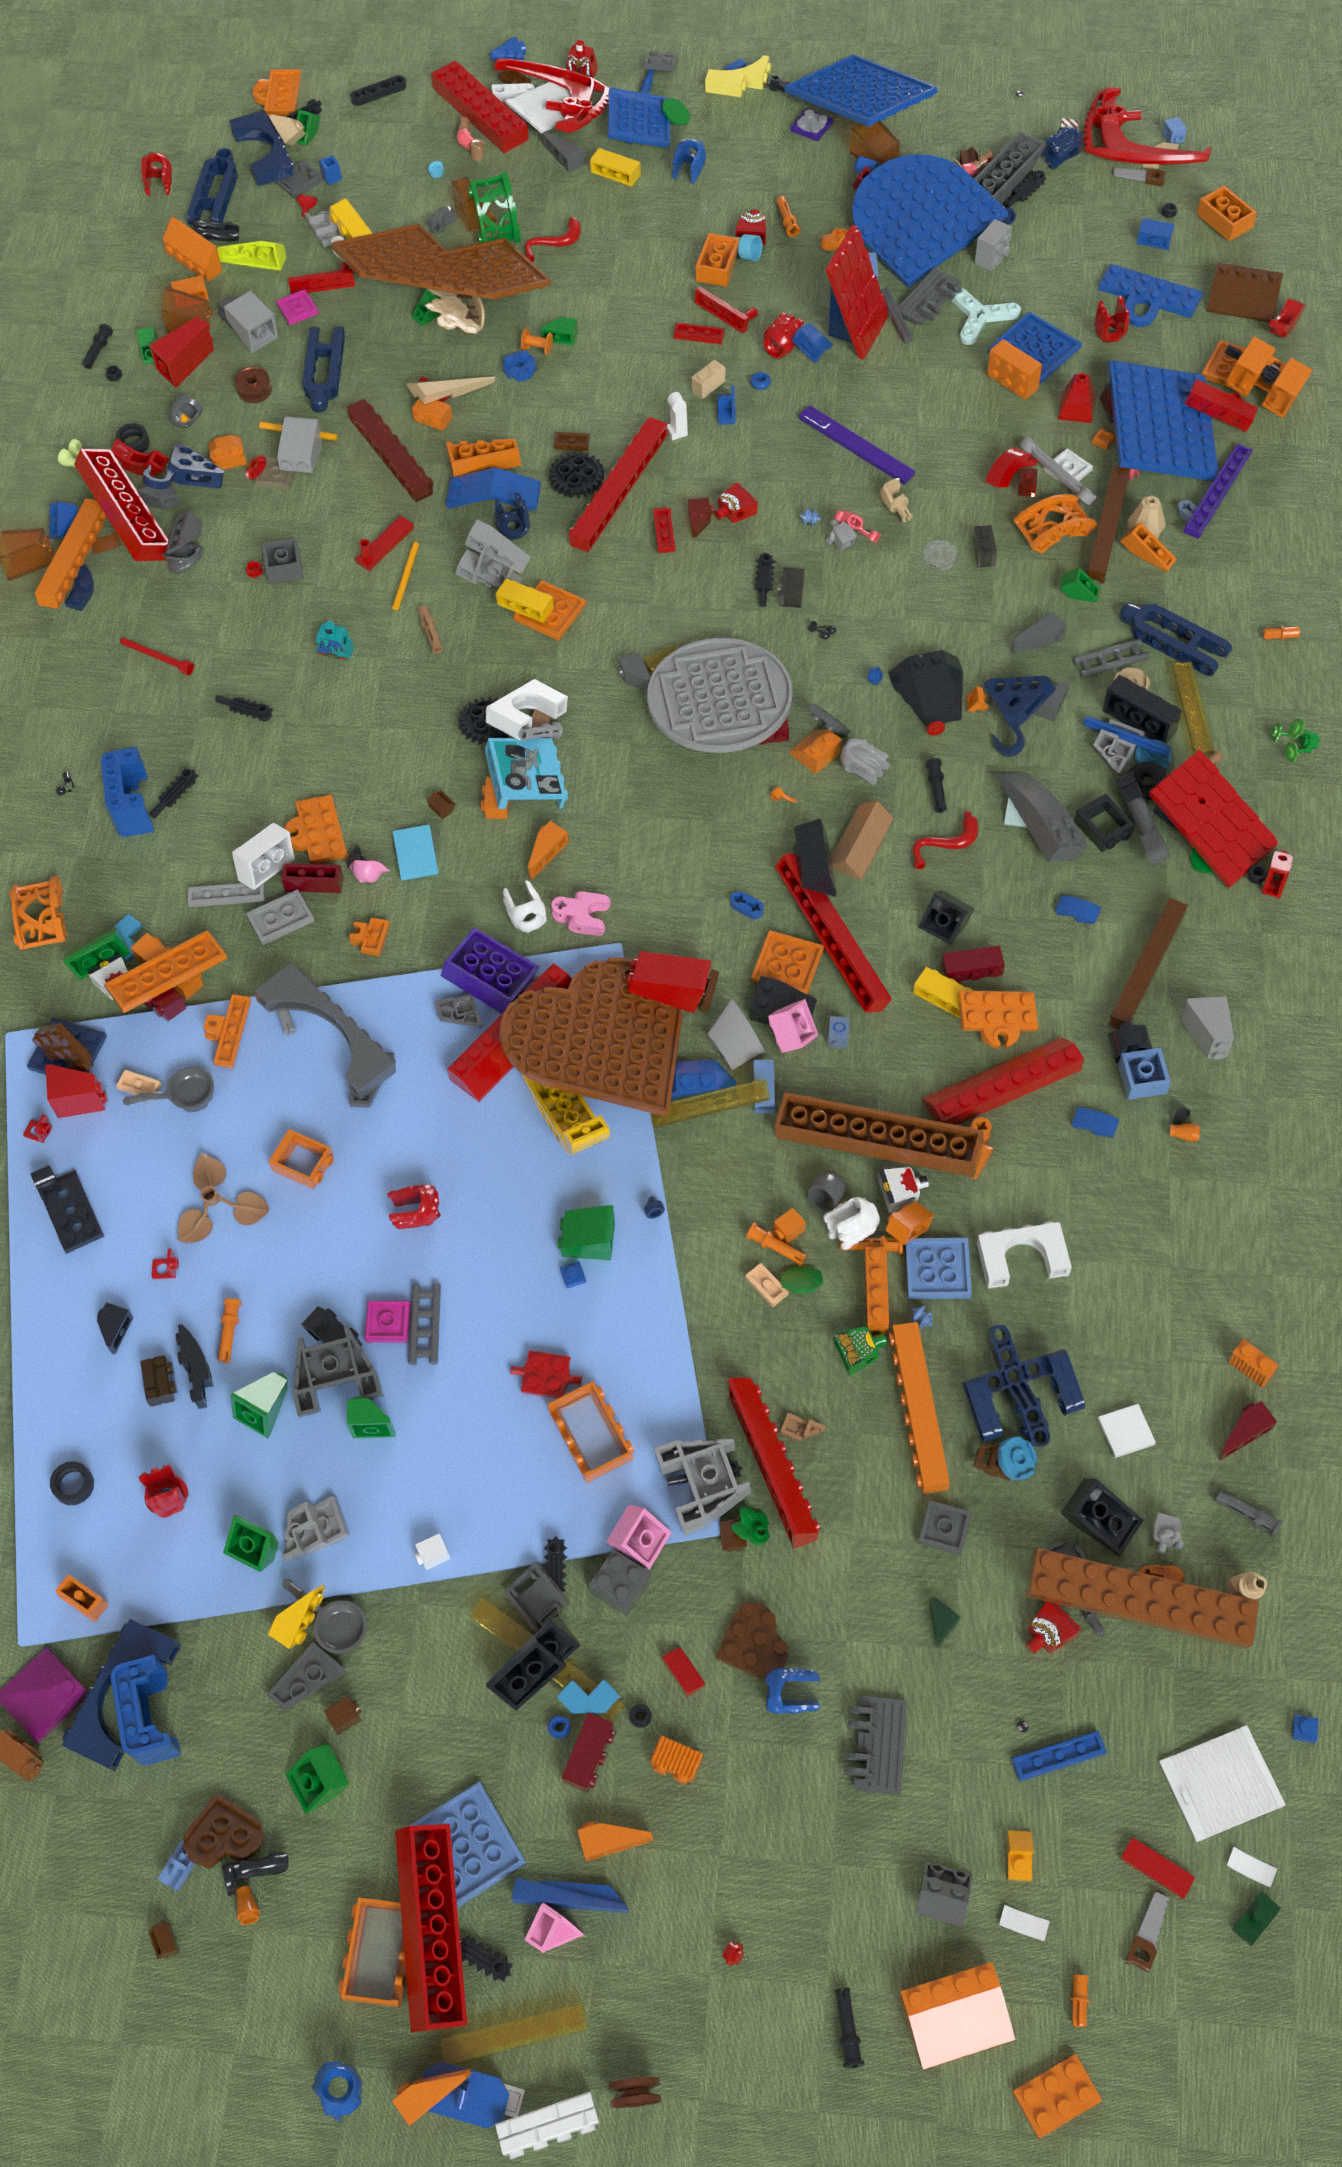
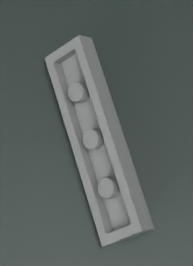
(224, 895)

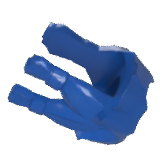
(342, 2105)

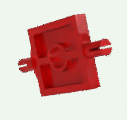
(546, 1374)

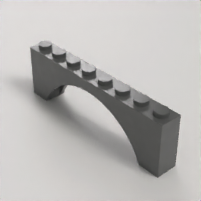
(293, 991)

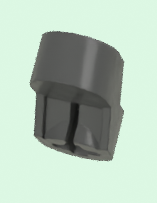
(445, 217)

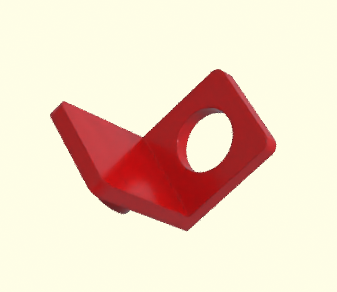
(42, 1129)
(172, 1264)

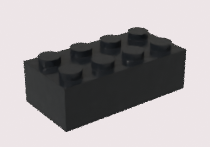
(1141, 709)

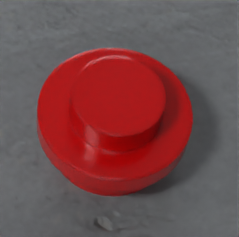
(254, 569)
(733, 1953)

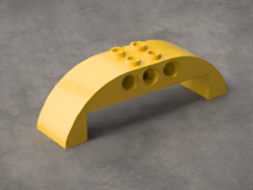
(568, 1117)

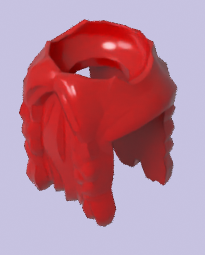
(149, 171)
(1119, 321)
(779, 335)
(427, 1211)
(164, 1503)

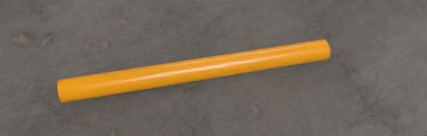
(276, 427)
(408, 567)

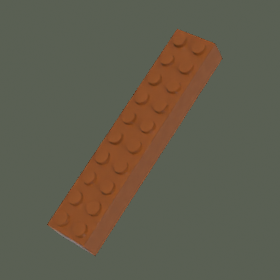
(879, 1134)
(1142, 1598)

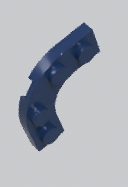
(82, 590)

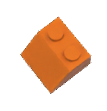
(817, 749)

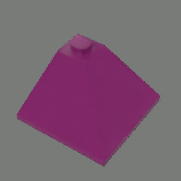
(42, 1695)

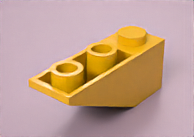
(291, 1624)

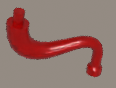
(567, 239)
(969, 835)

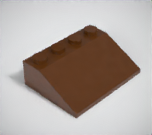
(1244, 292)

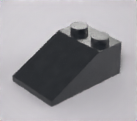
(774, 995)
(1102, 1515)

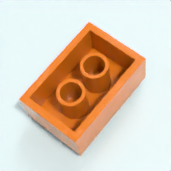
(1226, 213)
(1014, 369)

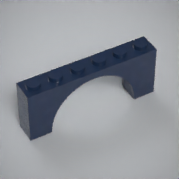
(259, 127)
(88, 1732)

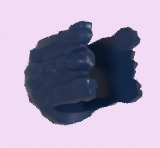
(1062, 146)
(518, 516)

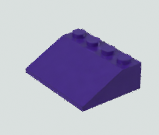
(488, 970)

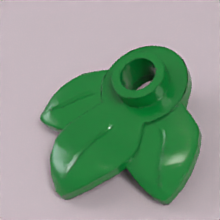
(752, 1526)

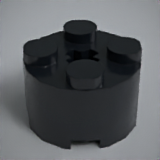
(1128, 1039)

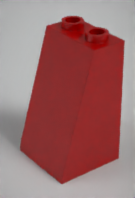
(182, 350)
(669, 979)

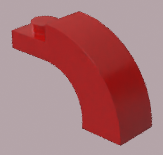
(1287, 318)
(138, 462)
(1007, 466)

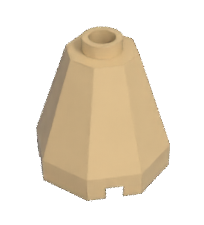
(1150, 515)

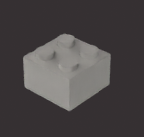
(993, 245)

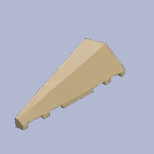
(434, 390)

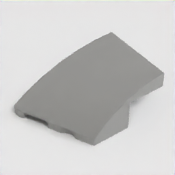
(322, 227)
(1115, 750)
(734, 1037)
(314, 1528)

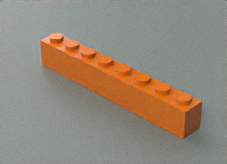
(71, 555)
(920, 1408)

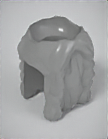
(864, 760)

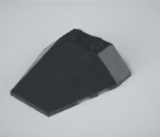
(931, 685)

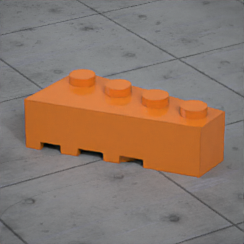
(481, 456)

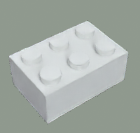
(263, 856)

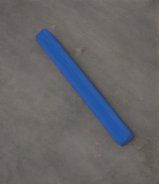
(1125, 735)

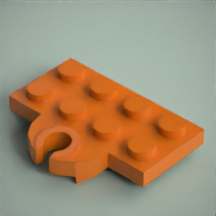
(279, 92)
(317, 830)
(998, 1014)

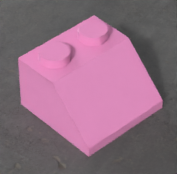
(793, 1026)
(639, 1536)

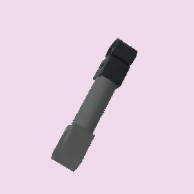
(1138, 806)

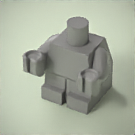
(841, 535)
(1167, 1533)

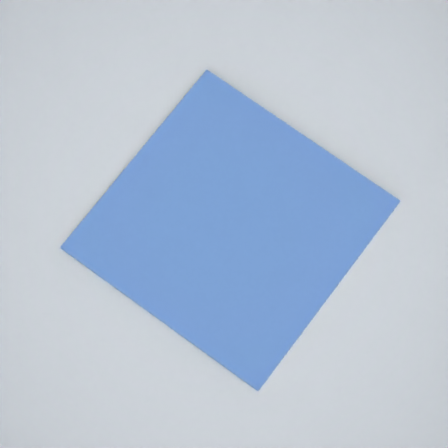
(467, 1444)

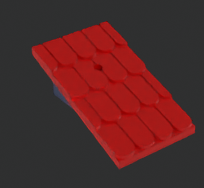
(855, 295)
(1213, 818)

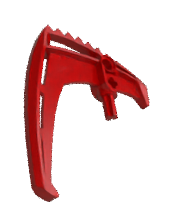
(575, 109)
(1117, 147)

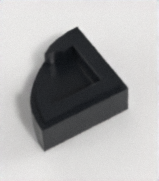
(1181, 1115)

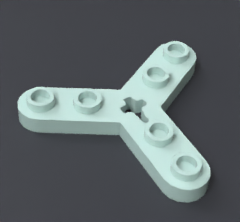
(989, 313)

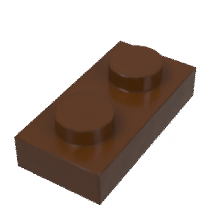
(513, 77)
(572, 441)
(707, 996)

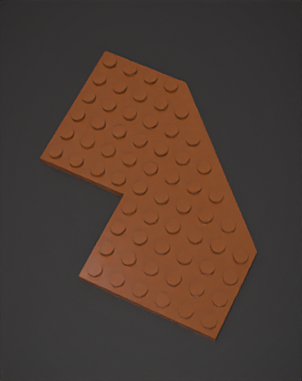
(417, 259)

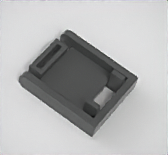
(300, 182)
(540, 1600)

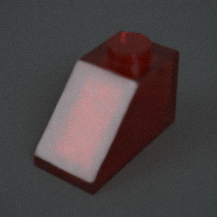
(1027, 482)
(699, 514)

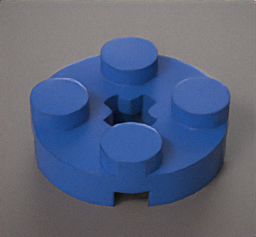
(512, 363)

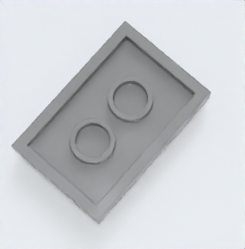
(280, 917)

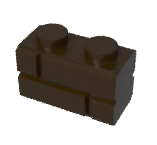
(158, 1380)

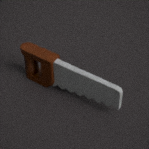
(1144, 176)
(1148, 1933)

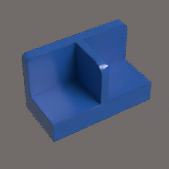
(1155, 234)
(811, 342)
(726, 408)
(60, 519)

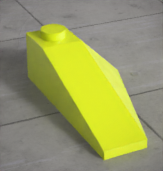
(254, 254)

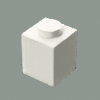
(431, 1552)

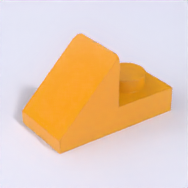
(1019, 1855)

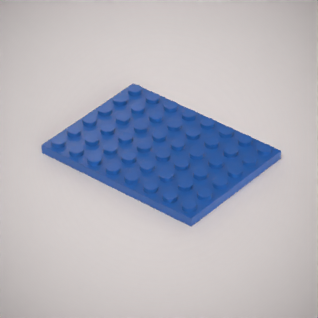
(861, 90)
(1156, 426)

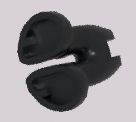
(217, 231)
(271, 1865)

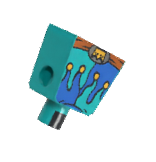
(334, 641)

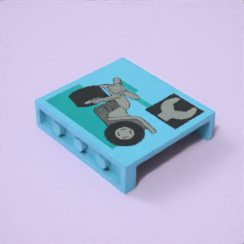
(525, 770)

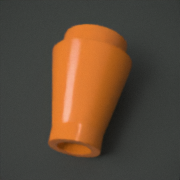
(1188, 1132)
(246, 1906)

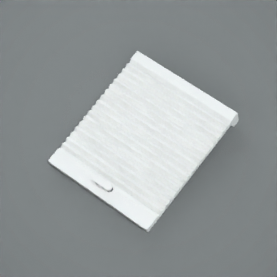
(533, 105)
(1222, 1783)

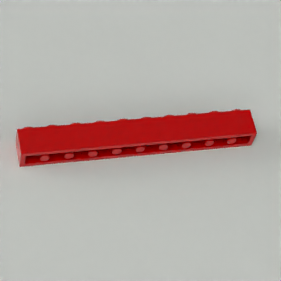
(618, 484)
(836, 939)

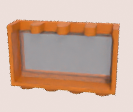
(590, 1431)
(375, 1956)

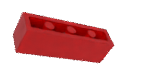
(1221, 405)

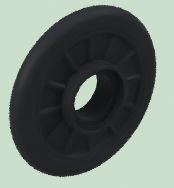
(1151, 770)

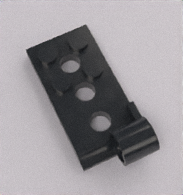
(49, 1189)

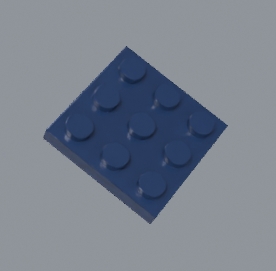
(89, 1038)

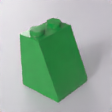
(587, 1233)

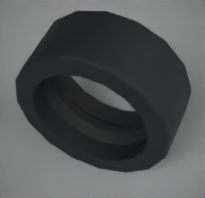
(134, 430)
(64, 1469)

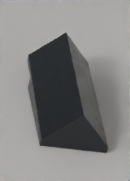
(814, 858)
(534, 1664)

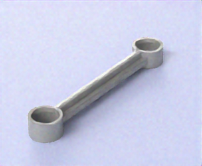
(1082, 492)

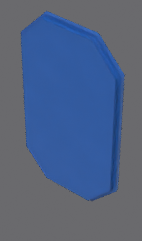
(476, 2100)

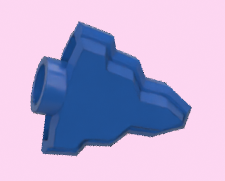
(509, 50)

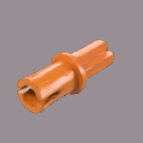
(1281, 633)
(1079, 2000)

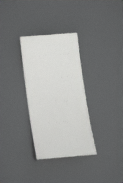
(1251, 1867)
(1024, 1923)

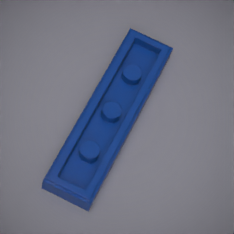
(1058, 1756)

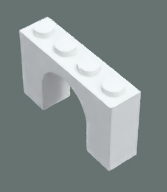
(505, 712)
(1045, 1238)

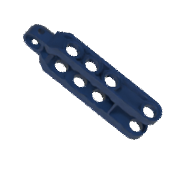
(220, 165)
(321, 393)
(1188, 652)

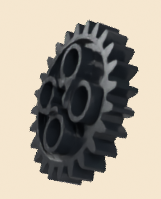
(576, 474)
(473, 722)

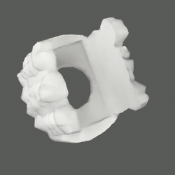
(518, 913)
(852, 1221)

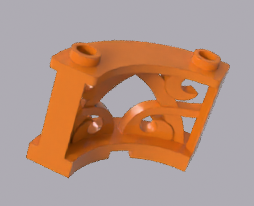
(1066, 504)
(22, 897)

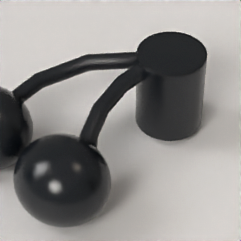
(825, 634)
(67, 779)

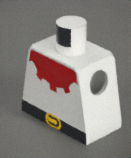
(106, 972)
(900, 1187)

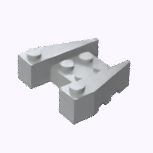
(497, 558)
(708, 1477)

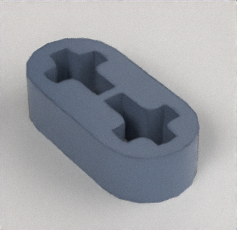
(1183, 510)

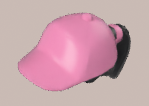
(362, 868)

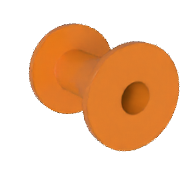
(529, 340)

